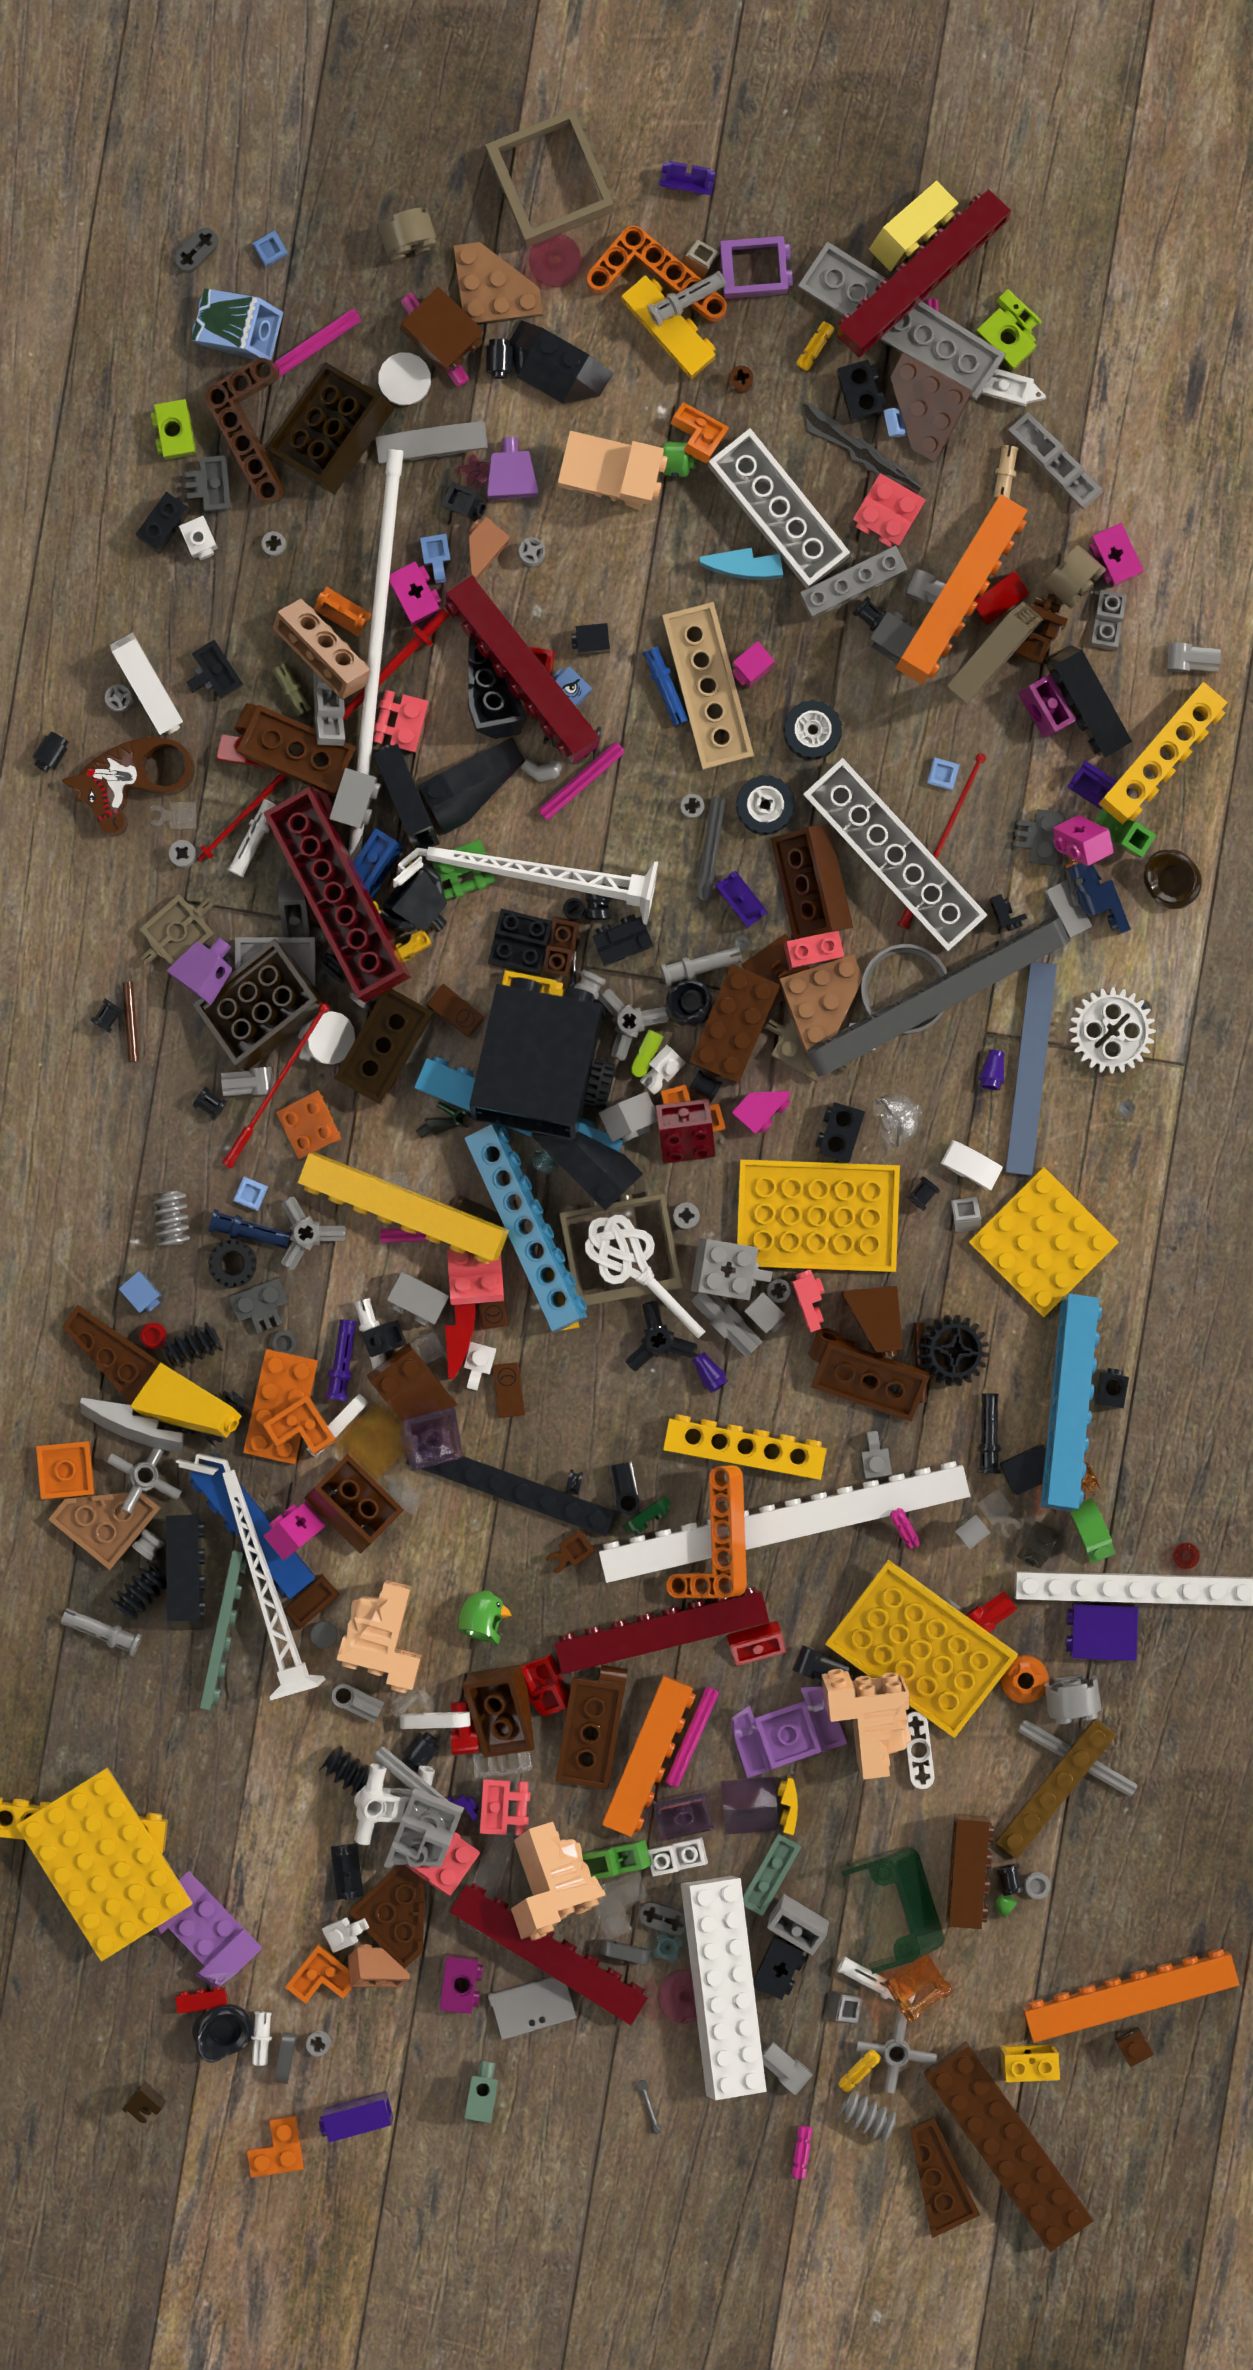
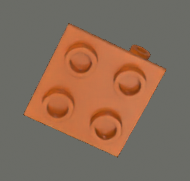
(308, 1125)

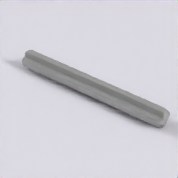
(1060, 1748)

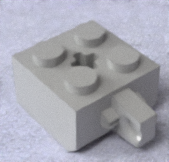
(741, 1272)

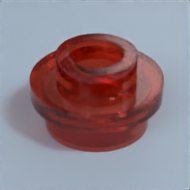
(1194, 1559)

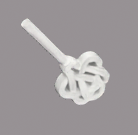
(613, 1231)

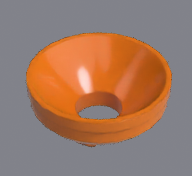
(1021, 1665)

